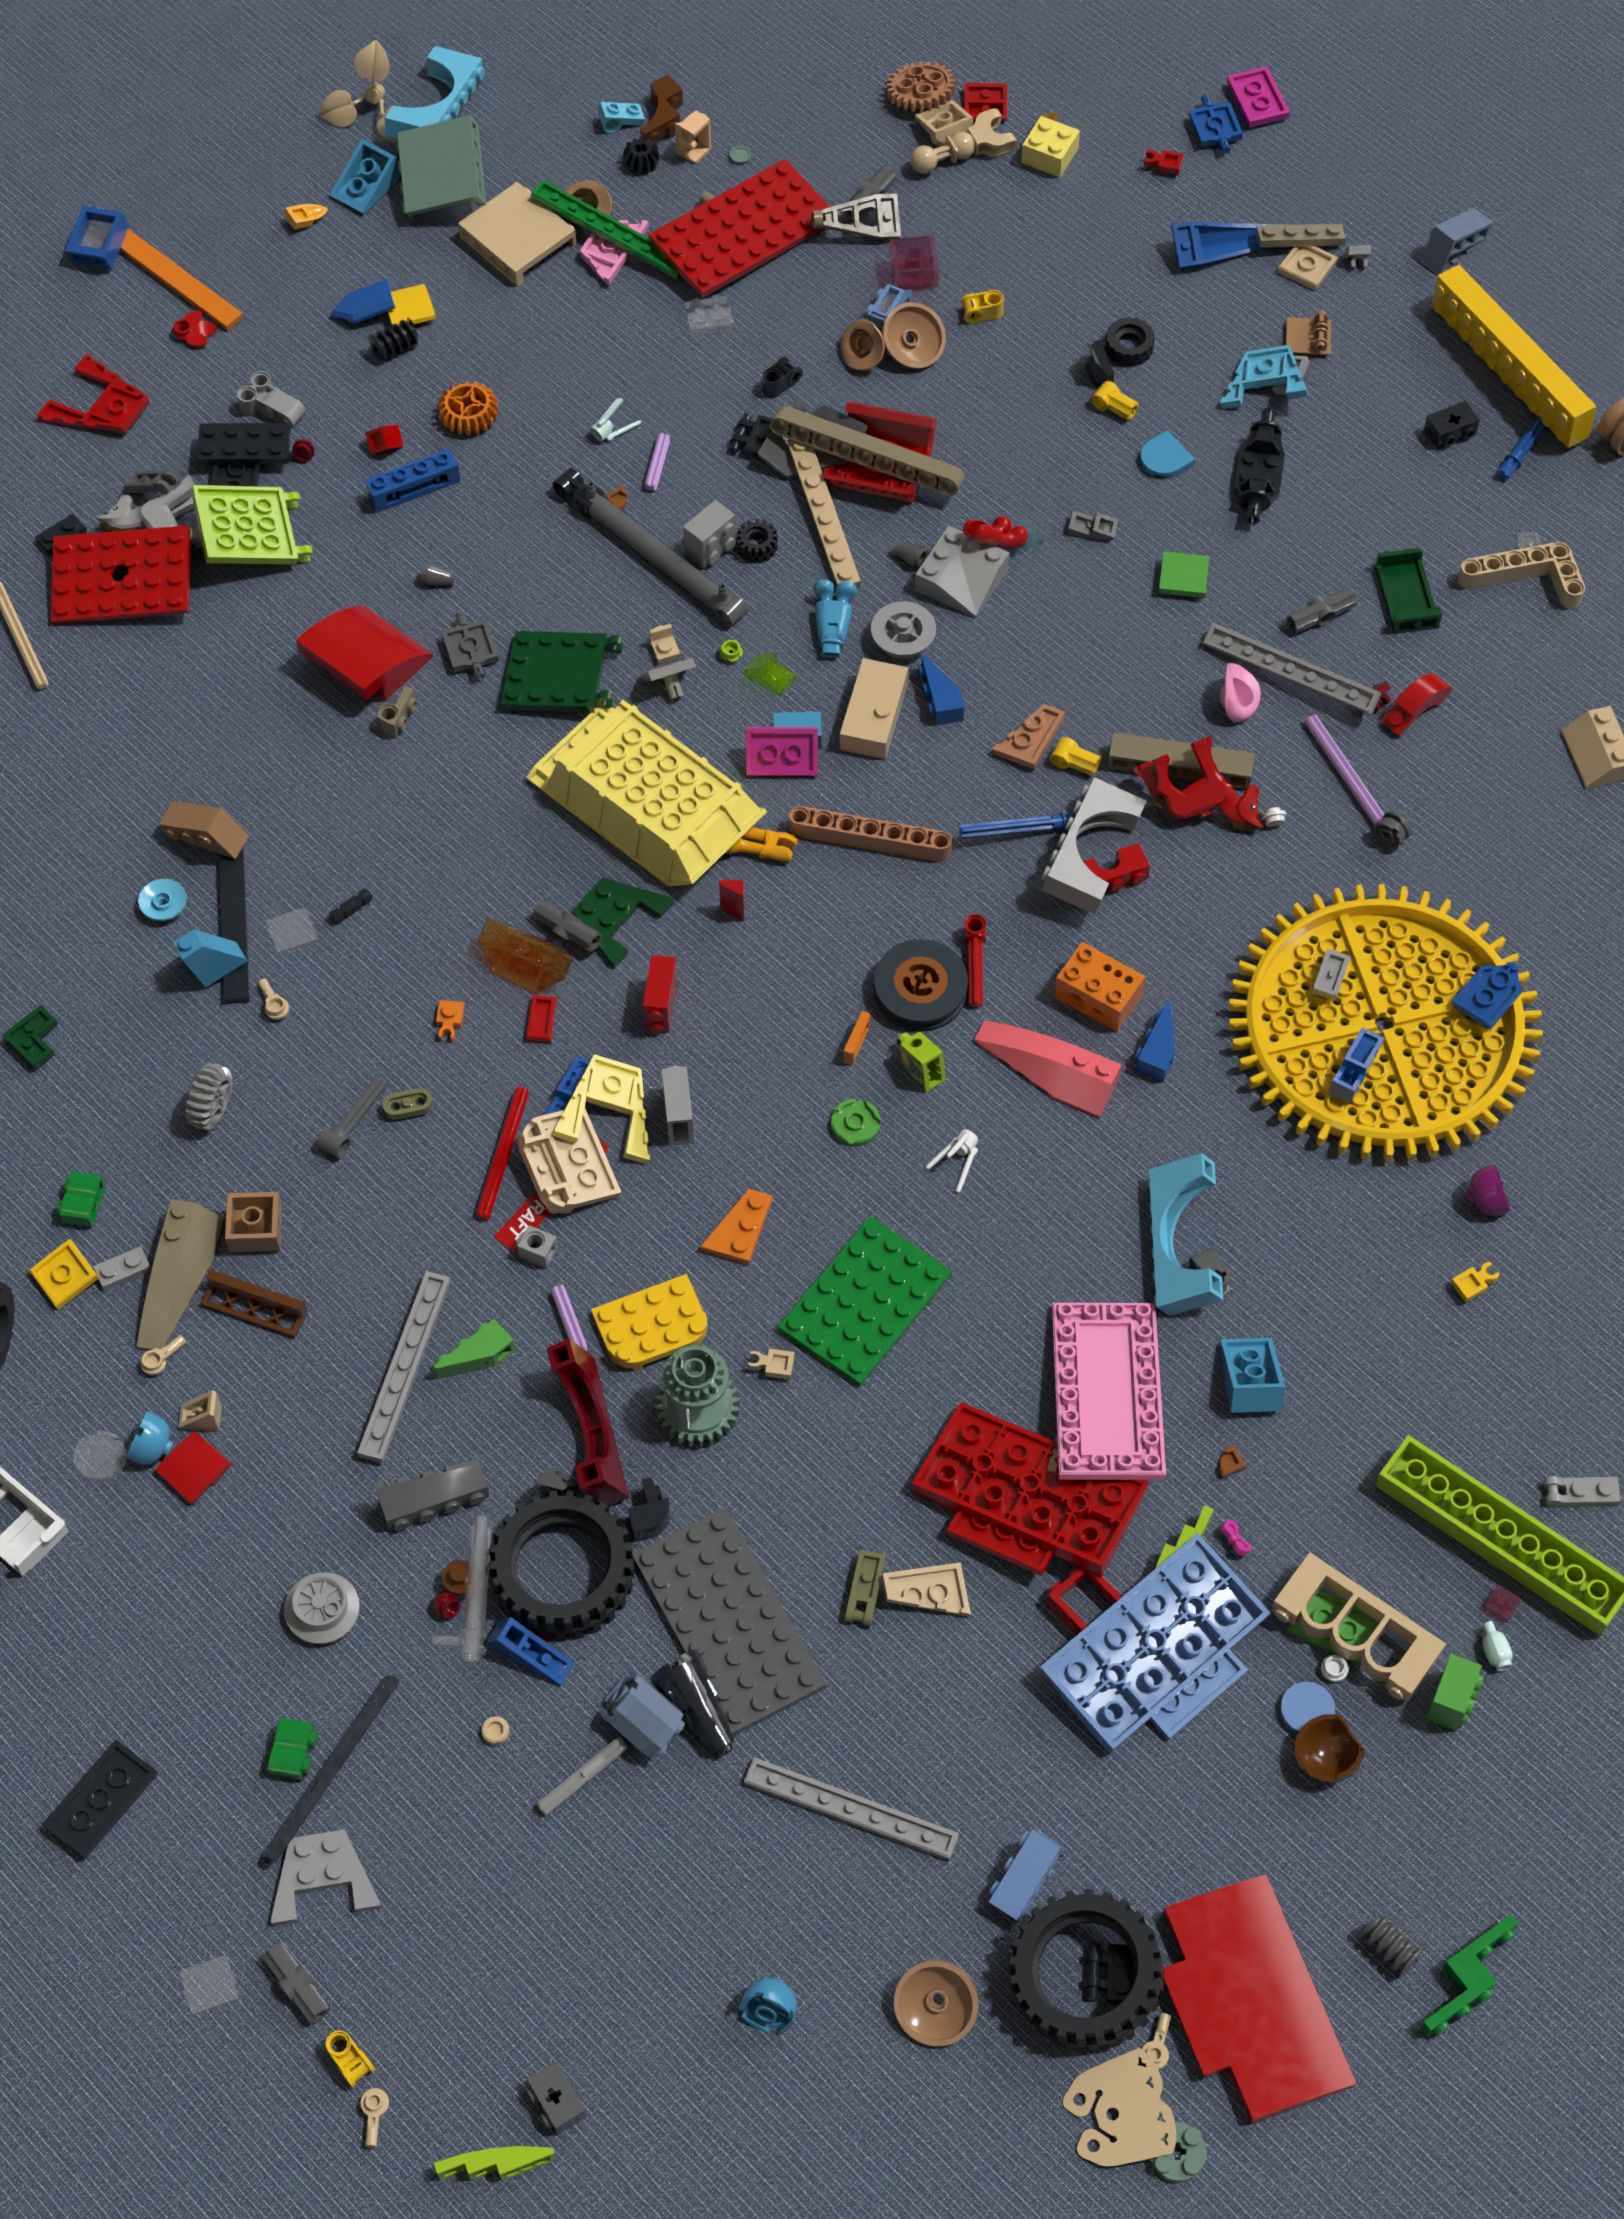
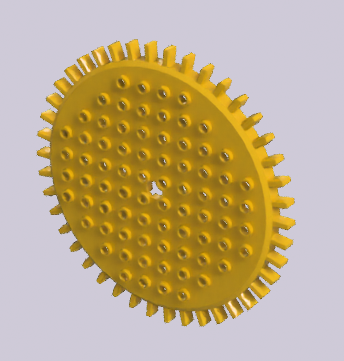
(1435, 935)

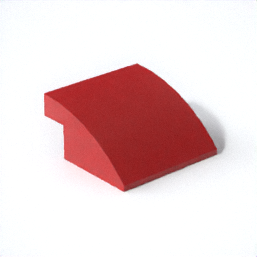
(363, 651)

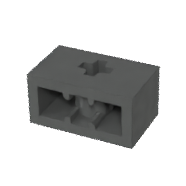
(550, 2082)

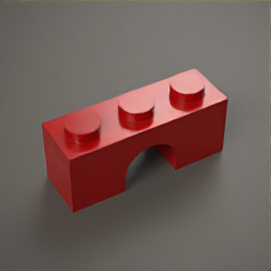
(1130, 869)

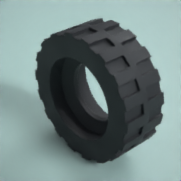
(1129, 327)

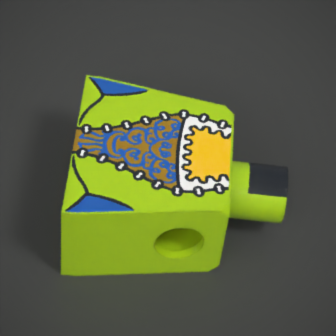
(922, 1060)

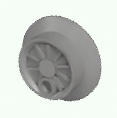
(903, 629)
(321, 1608)

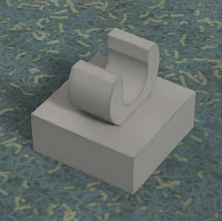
(1358, 252)

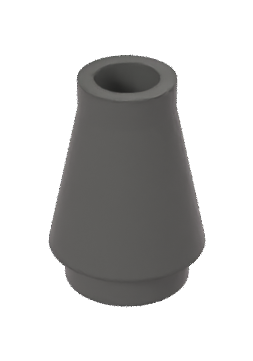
(911, 554)
(437, 575)

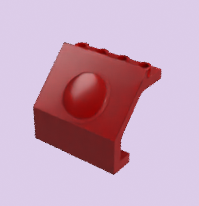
(893, 426)

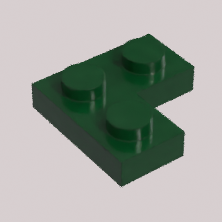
(27, 1035)

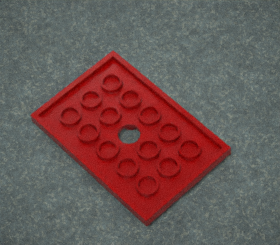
(155, 583)

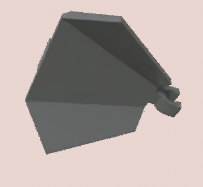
(777, 454)

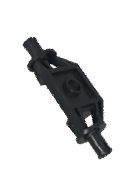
(1260, 467)

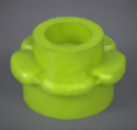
(731, 646)

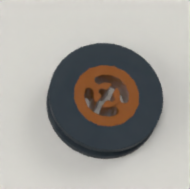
(936, 1002)

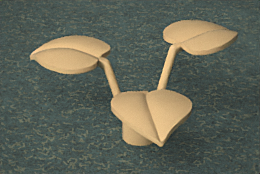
(369, 63)

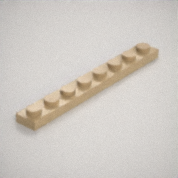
(823, 513)

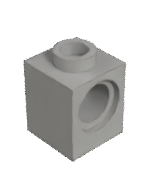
(542, 1255)

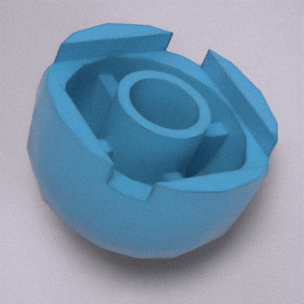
(150, 1441)
(769, 2004)

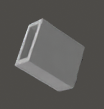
(678, 1105)

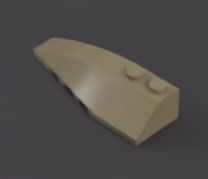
(180, 1263)

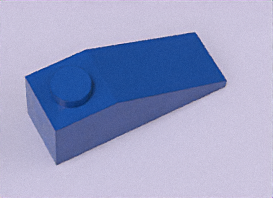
(529, 1650)

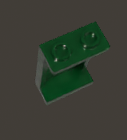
(1407, 591)

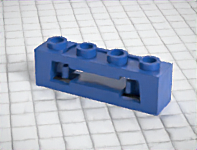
(412, 480)

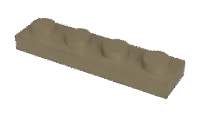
(1300, 235)

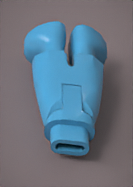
(833, 616)

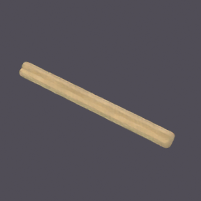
(22, 640)

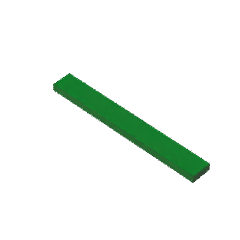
(602, 226)

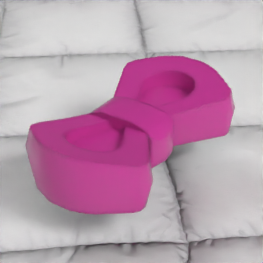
(1230, 1530)

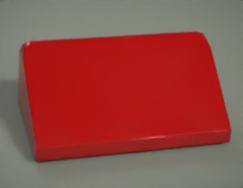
(732, 897)

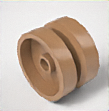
(1612, 427)

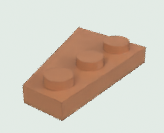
(1032, 739)

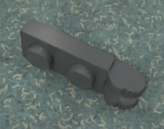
(152, 482)

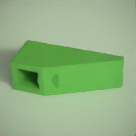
(480, 1351)

